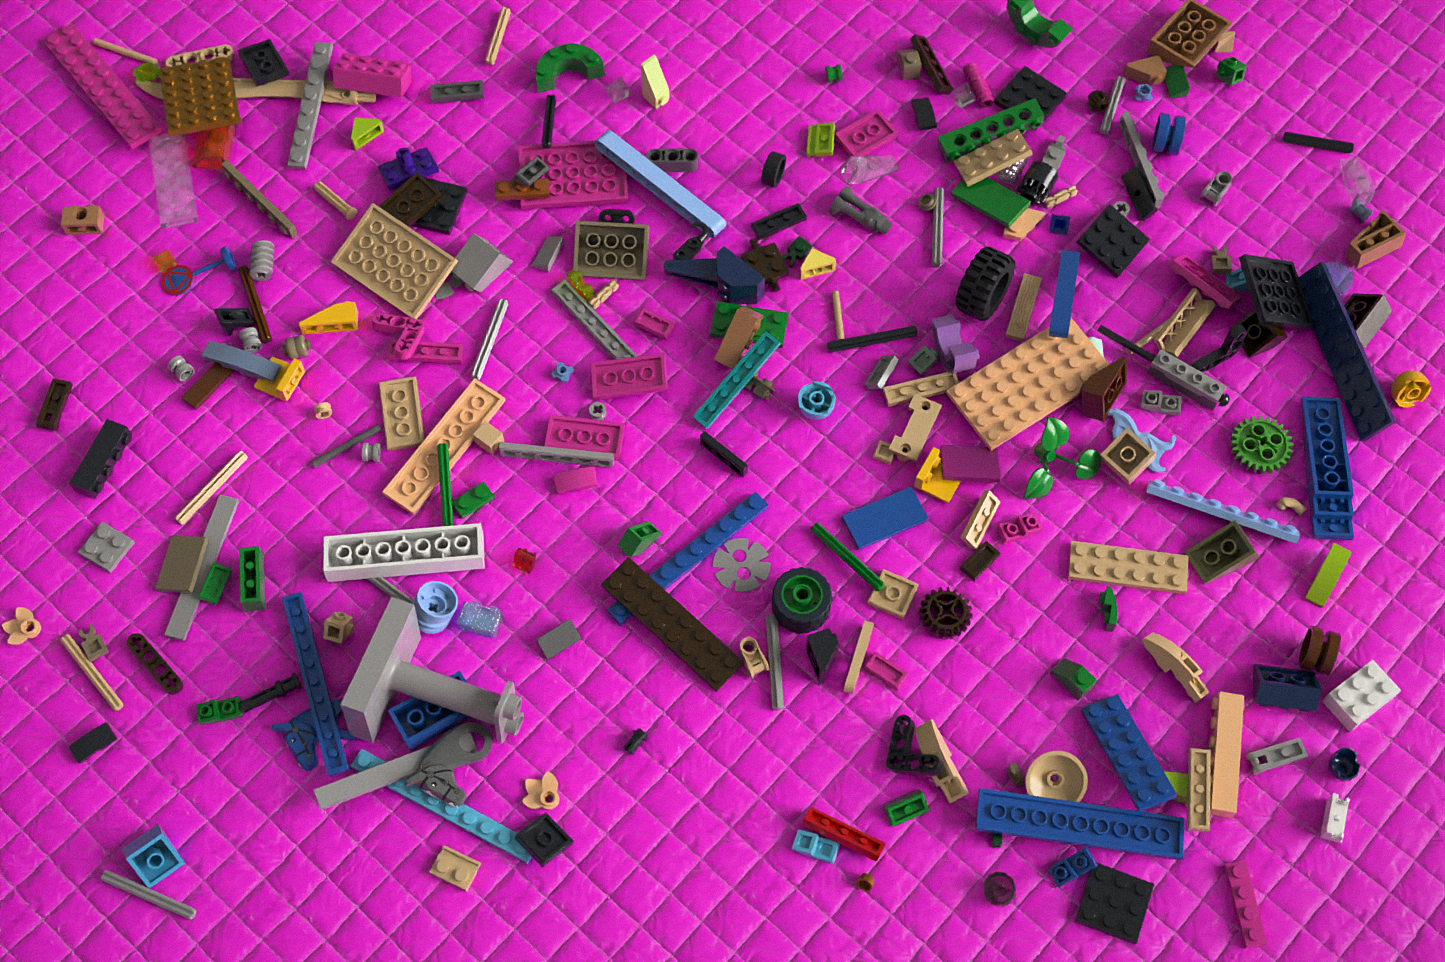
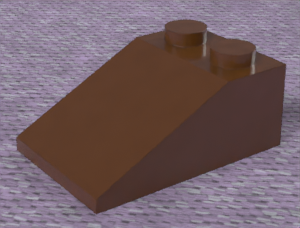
(1103, 389)

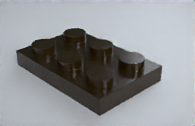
(411, 200)

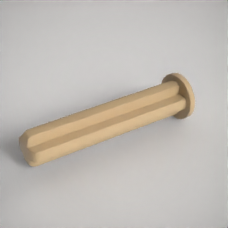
(335, 200)

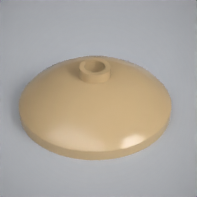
(1070, 773)

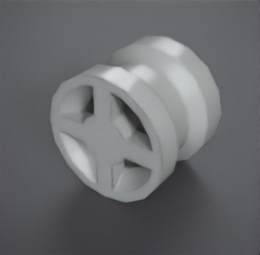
(371, 452)

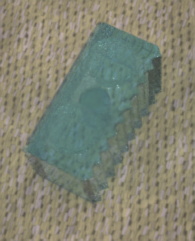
(480, 619)

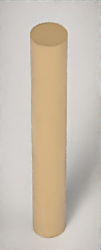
(838, 315)

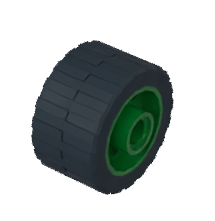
(801, 600)

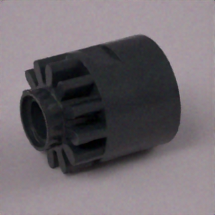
(1038, 182)

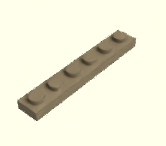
(261, 201)

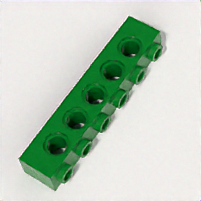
(996, 123)

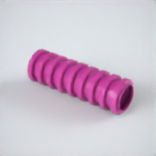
(978, 85)

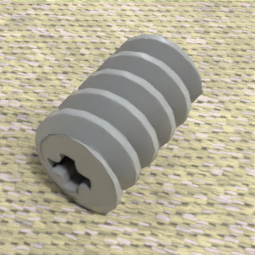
(261, 260)

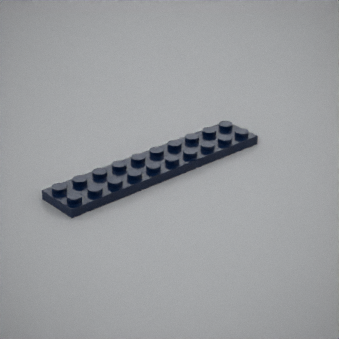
(1345, 354)

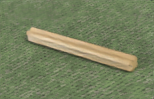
(211, 487)
(92, 672)

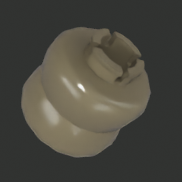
(296, 347)

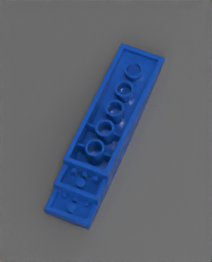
(1327, 469)

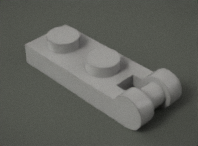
(1277, 755)

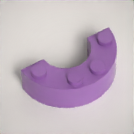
(952, 352)

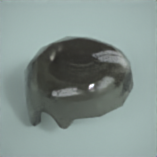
(999, 889)

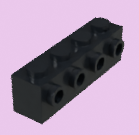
(101, 459)

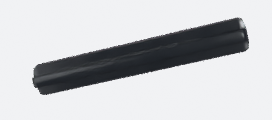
(548, 121)
(1318, 142)

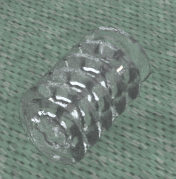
(1011, 174)

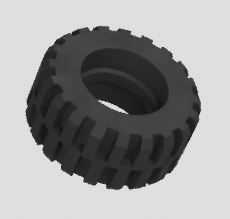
(985, 283)

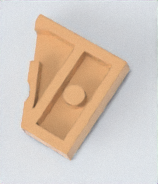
(1023, 224)

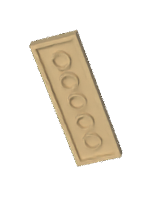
(1128, 567)

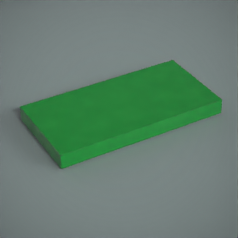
(992, 200)

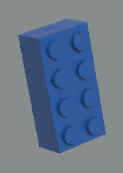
(422, 721)

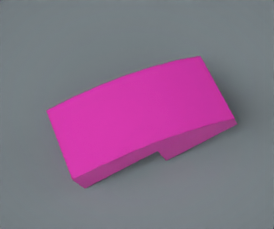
(575, 479)
(1020, 528)

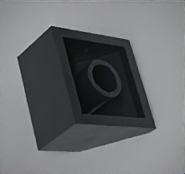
(821, 652)

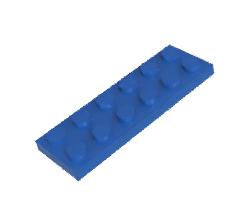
(1128, 753)

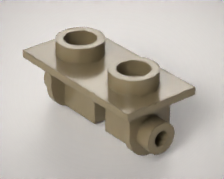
(762, 387)

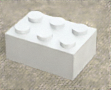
(1361, 695)

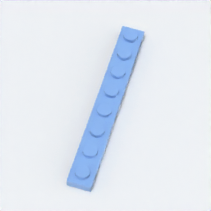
(1229, 513)

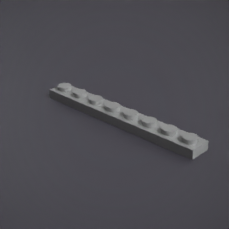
(310, 105)

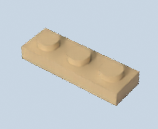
(980, 519)

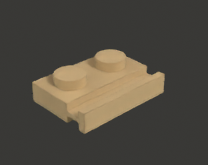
(455, 868)

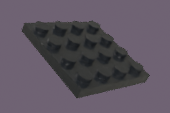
(1276, 292)

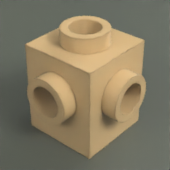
(338, 627)

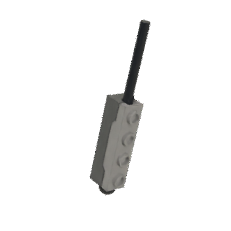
(1177, 374)

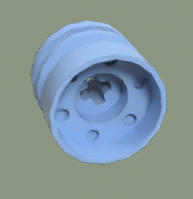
(435, 606)

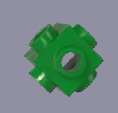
(1231, 70)

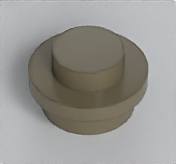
(927, 202)

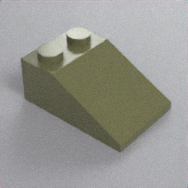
(1222, 553)

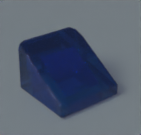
(1059, 224)

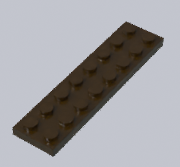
(672, 624)

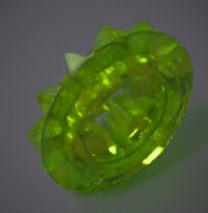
(146, 72)

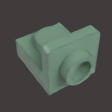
(924, 359)

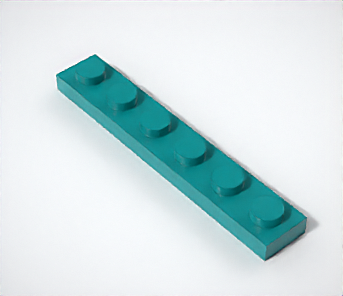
(736, 380)

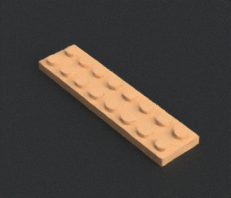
(421, 472)

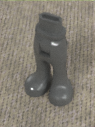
(867, 216)

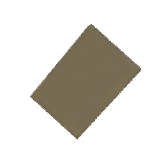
(182, 564)

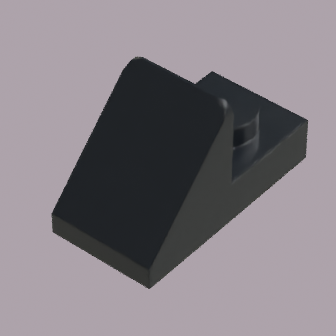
(234, 317)

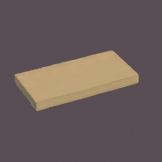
(401, 413)

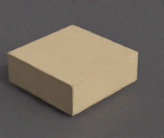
(882, 453)

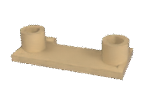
(916, 429)

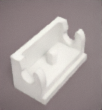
(1334, 818)

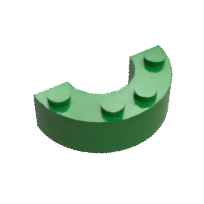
(1034, 26)
(567, 58)

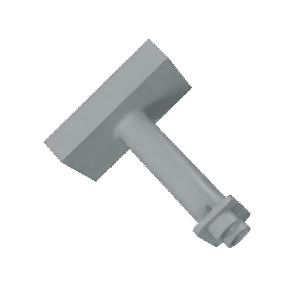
(388, 670)

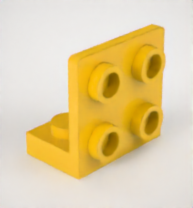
(285, 381)
(930, 478)

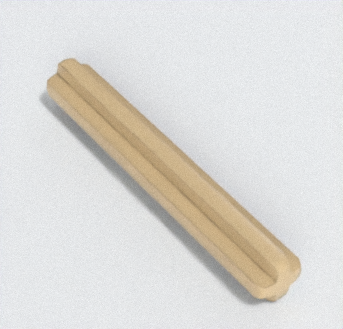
(497, 36)

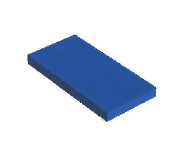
(885, 518)

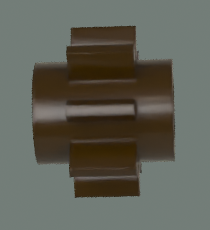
(1098, 100)

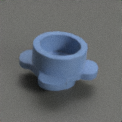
(1143, 88)
(563, 377)

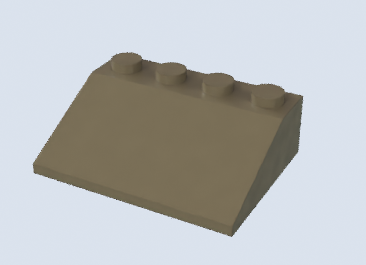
(611, 249)

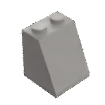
(479, 263)

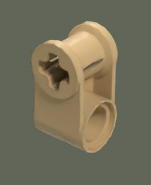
(753, 660)

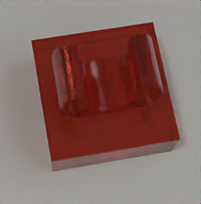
(524, 560)

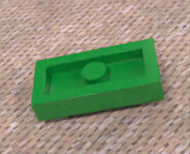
(473, 500)

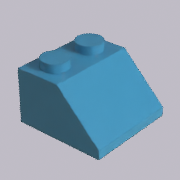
(153, 856)

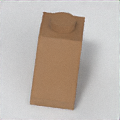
(1146, 70)

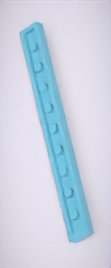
(461, 816)

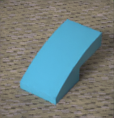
(815, 846)

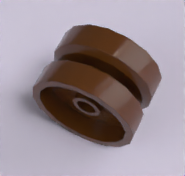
(1319, 650)

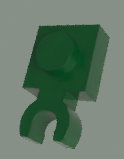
(797, 250)

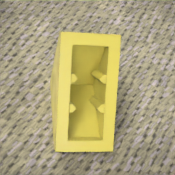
(817, 264)

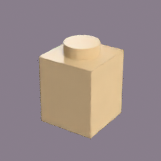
(488, 437)

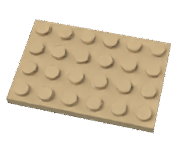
(394, 261)

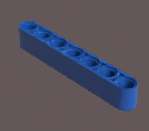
(1064, 294)

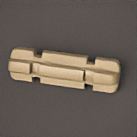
(1060, 196)
(603, 294)

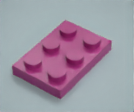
(866, 134)

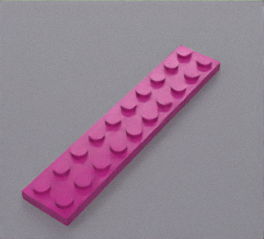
(102, 86)

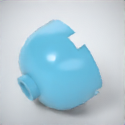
(816, 400)

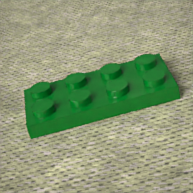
(773, 321)

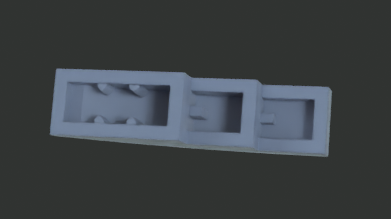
(242, 361)

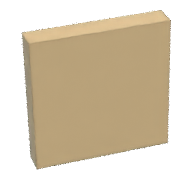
(895, 595)

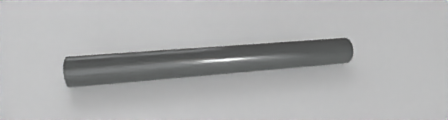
(345, 446)

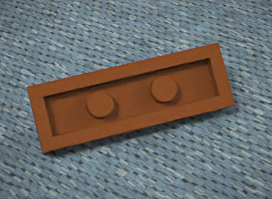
(510, 190)

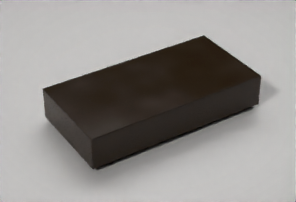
(980, 560)

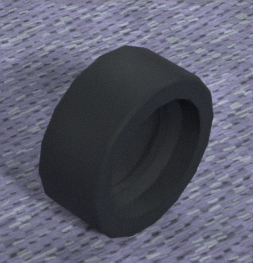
(773, 169)

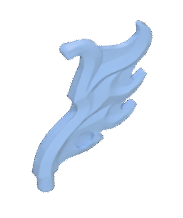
(1123, 421)

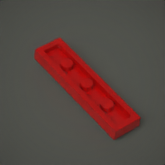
(843, 834)

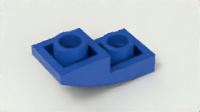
(1072, 867)

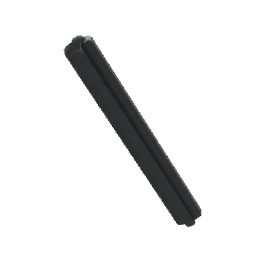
(872, 339)

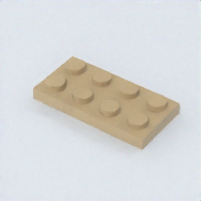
(993, 157)

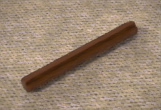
(254, 304)

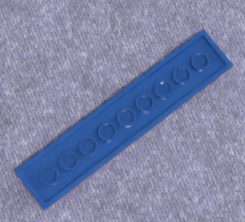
(1080, 824)

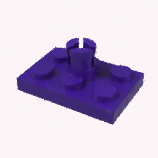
(406, 165)

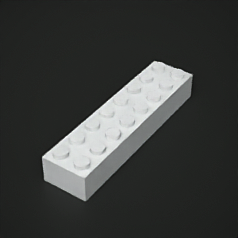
(404, 552)

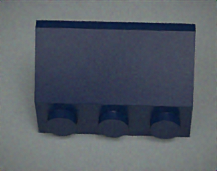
(1286, 688)

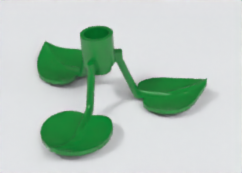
(1054, 435)

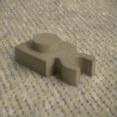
(1220, 262)
(94, 645)

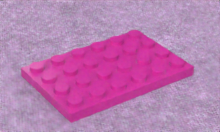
(576, 175)

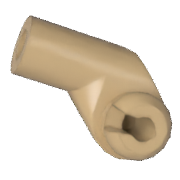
(1292, 503)

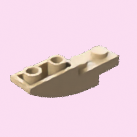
(1182, 665)
(933, 743)

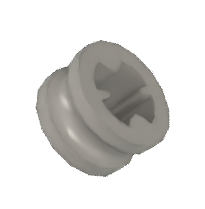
(596, 416)

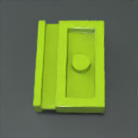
(821, 139)

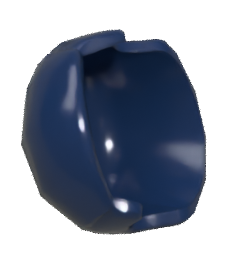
(1344, 764)

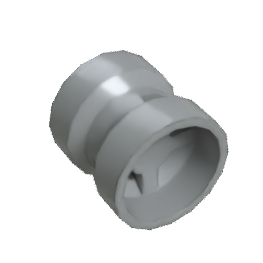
(250, 340)
(180, 368)

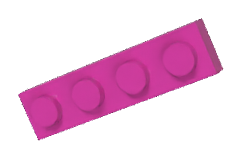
(431, 352)
(1245, 904)

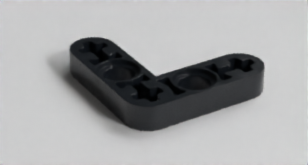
(1228, 349)
(903, 754)

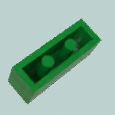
(252, 578)

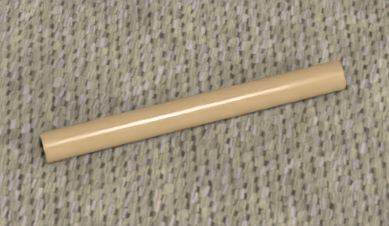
(124, 51)
(1150, 336)

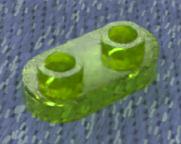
(577, 281)

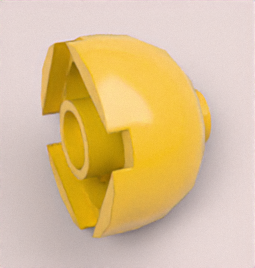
(1409, 388)

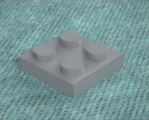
(106, 547)

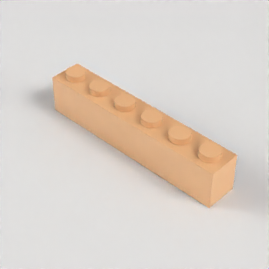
(1225, 753)

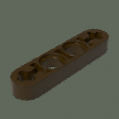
(156, 662)

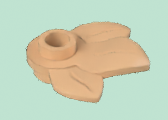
(19, 627)
(540, 790)

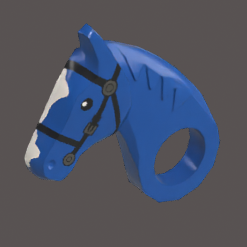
(302, 737)

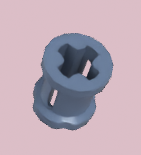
(1361, 211)

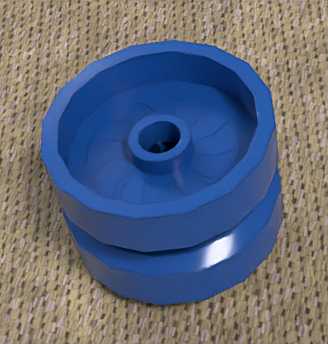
(1172, 135)

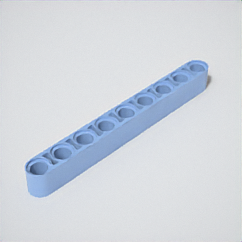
(659, 182)

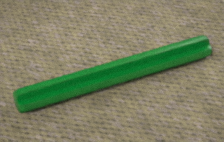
(445, 484)
(848, 557)

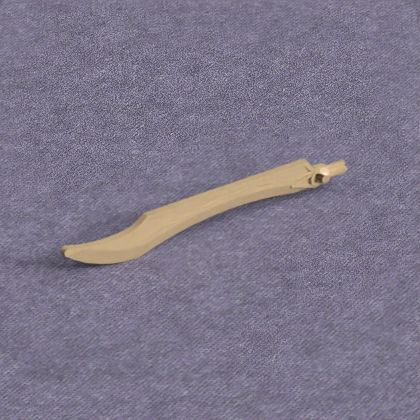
(278, 88)

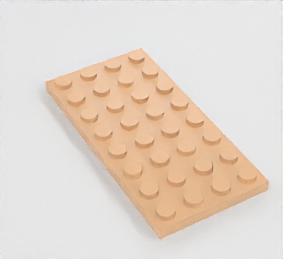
(1026, 384)

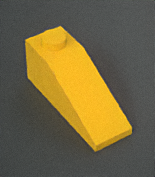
(332, 319)

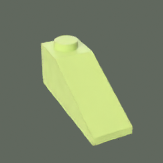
(653, 83)

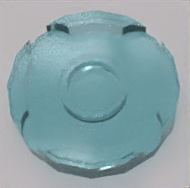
(1341, 276)

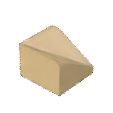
(1225, 43)

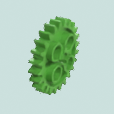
(1254, 457)

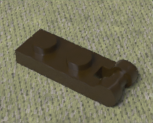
(54, 404)

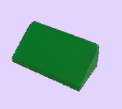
(1176, 81)
(906, 807)

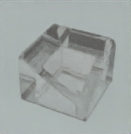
(618, 90)
(963, 95)

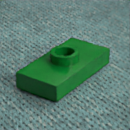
(215, 583)

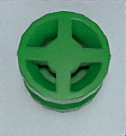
(833, 73)

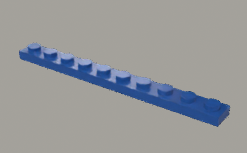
(700, 548)
(315, 685)

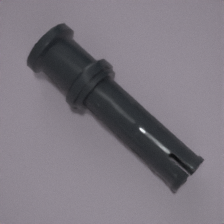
(280, 688)

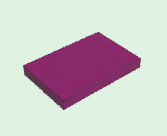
(969, 463)

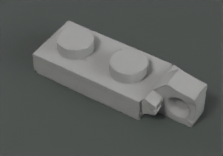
(1055, 153)

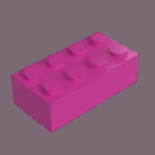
(372, 75)

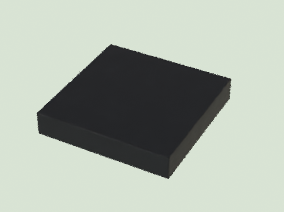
(544, 839)

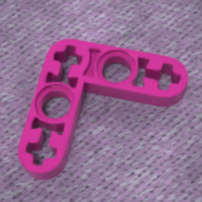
(410, 329)

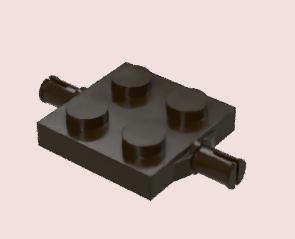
(767, 262)

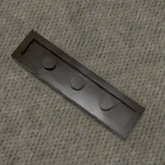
(931, 64)

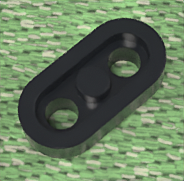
(616, 216)

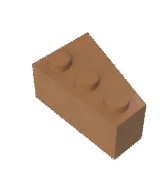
(1375, 241)
(739, 336)

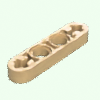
(200, 55)
(858, 657)

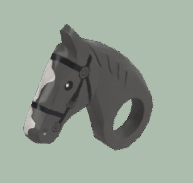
(436, 768)

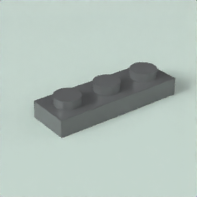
(457, 91)

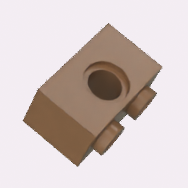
(82, 220)

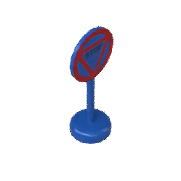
(180, 278)

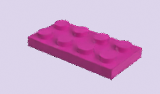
(1206, 281)
(629, 376)
(585, 435)

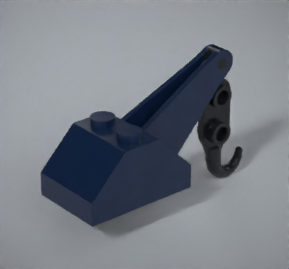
(727, 272)

